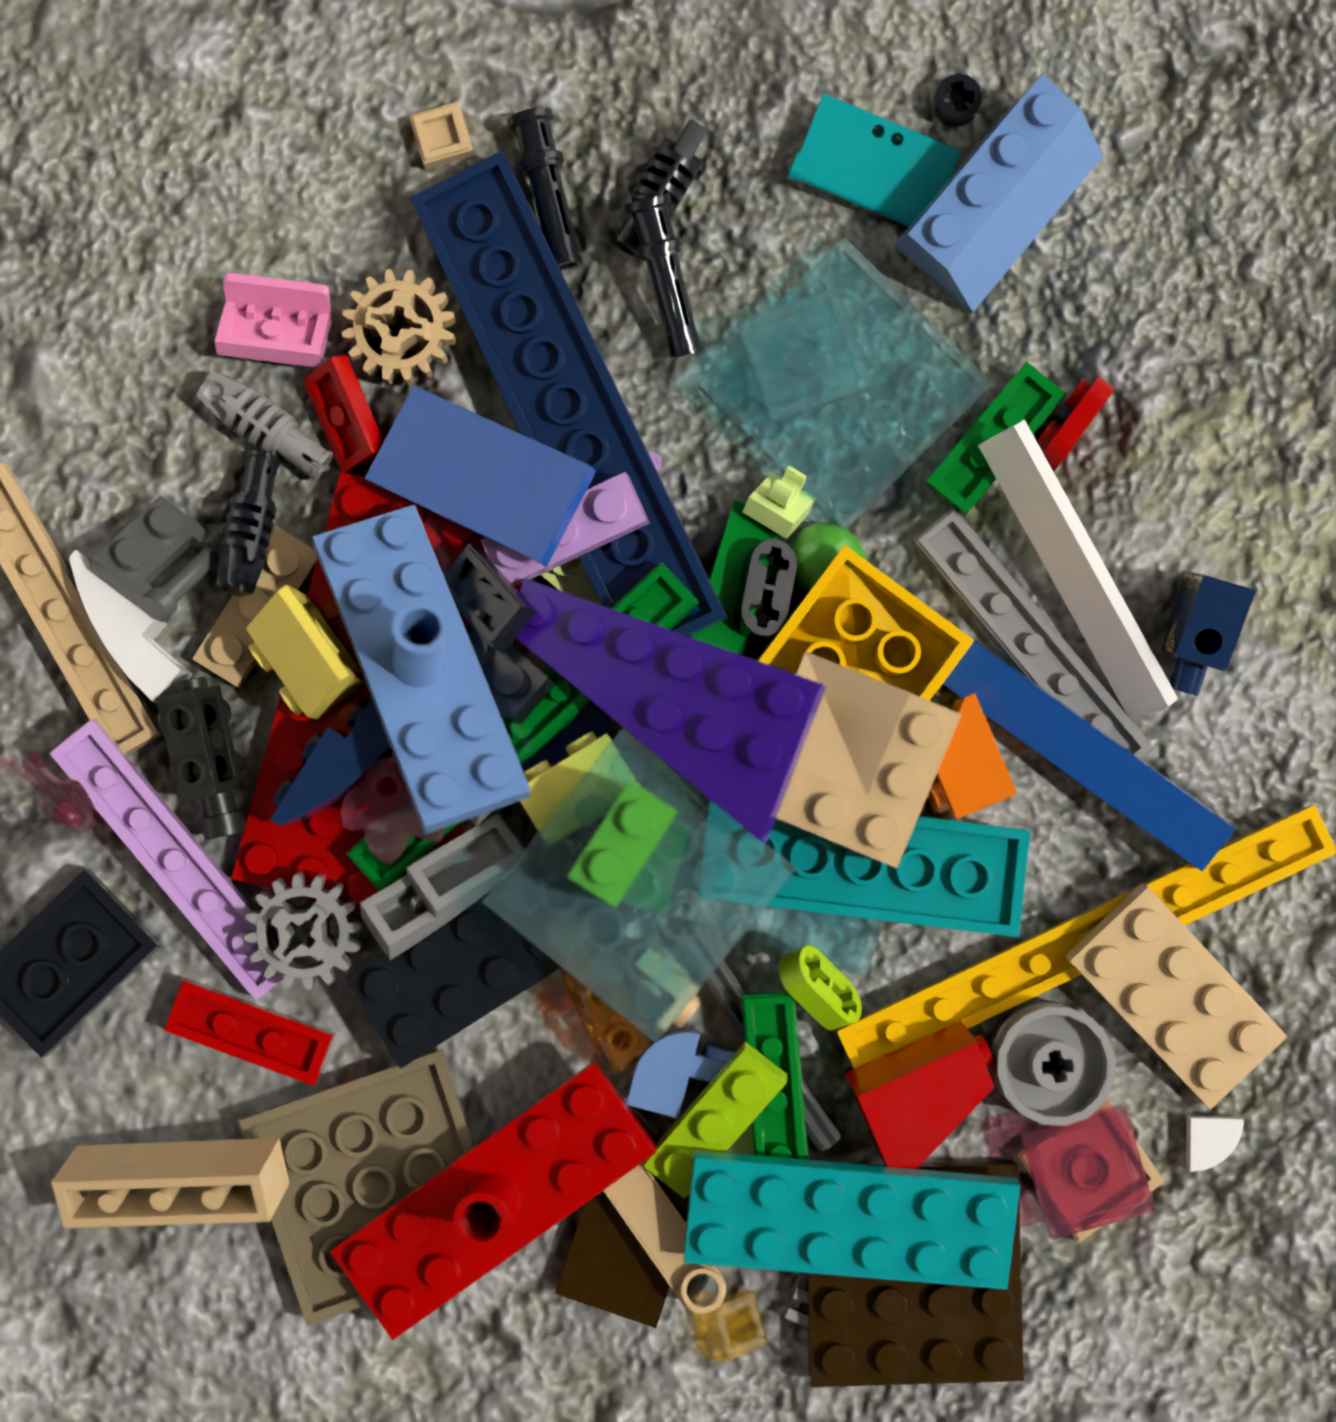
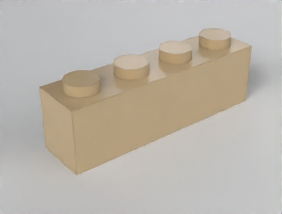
(171, 1183)

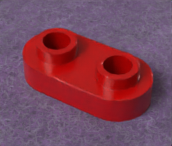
(1085, 404)

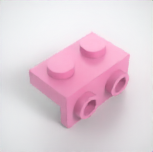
(274, 320)

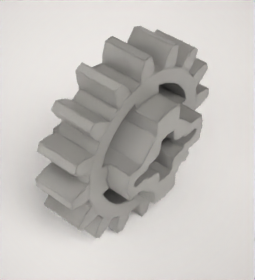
(287, 916)

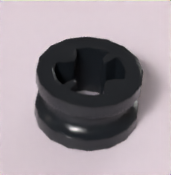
(968, 90)

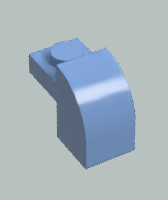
(665, 1068)

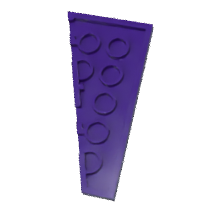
(700, 708)

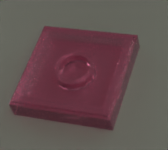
(1087, 1172)

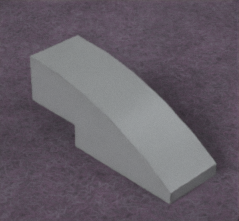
(440, 886)

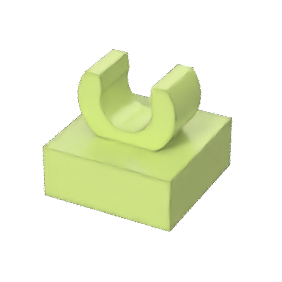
(780, 502)

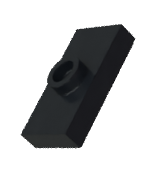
(487, 598)

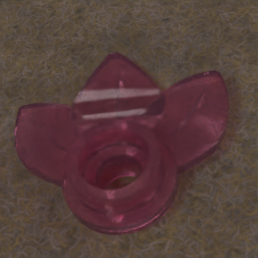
(72, 802)
(385, 817)

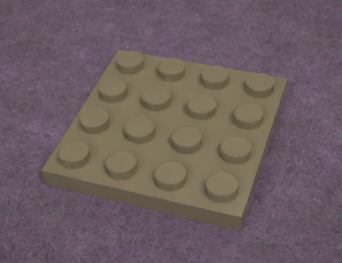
(351, 1159)

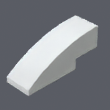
(127, 633)

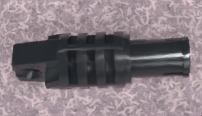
(669, 171)
(248, 526)

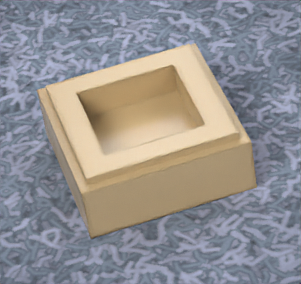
(441, 135)

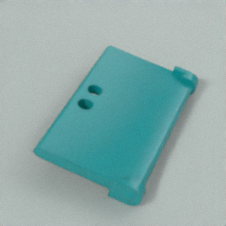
(869, 164)

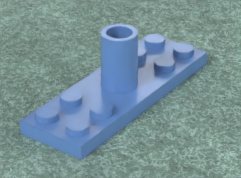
(420, 669)

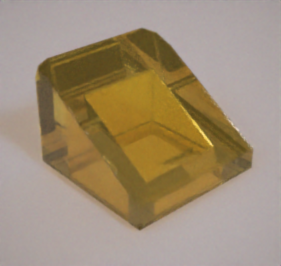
(731, 1328)

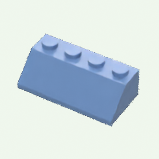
(1002, 194)

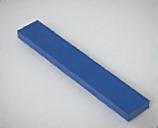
(1090, 756)

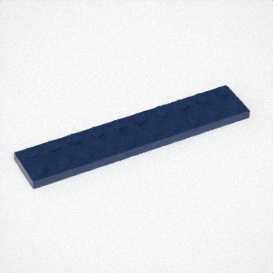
(555, 369)

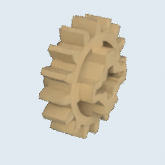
(401, 306)

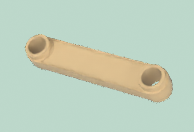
(662, 1235)

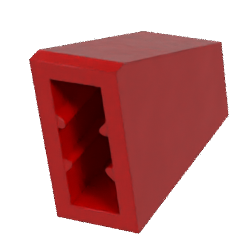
(922, 1093)

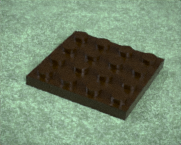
(917, 1330)

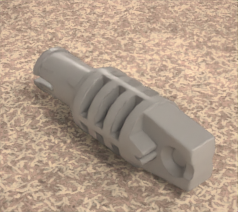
(262, 422)

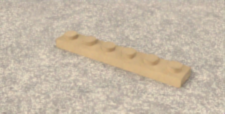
(62, 620)

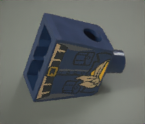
(1207, 606)

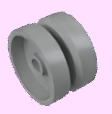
(1081, 1071)

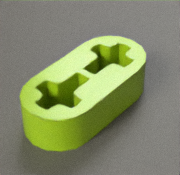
(820, 988)

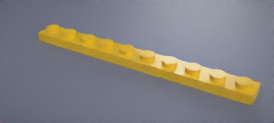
(1040, 962)

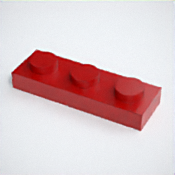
(249, 1032)

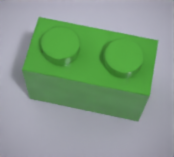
(623, 843)

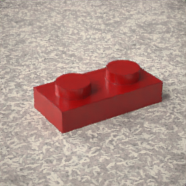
(344, 413)

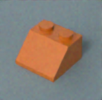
(971, 769)

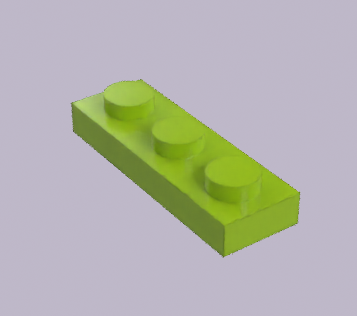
(716, 1116)

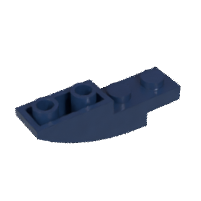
(332, 766)

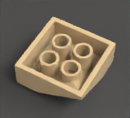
(866, 761)

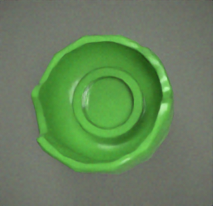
(816, 549)

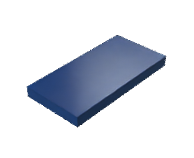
(480, 475)

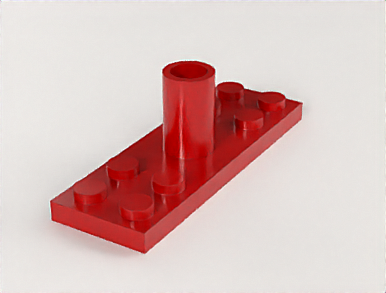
(528, 1169)

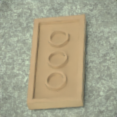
(1176, 996)

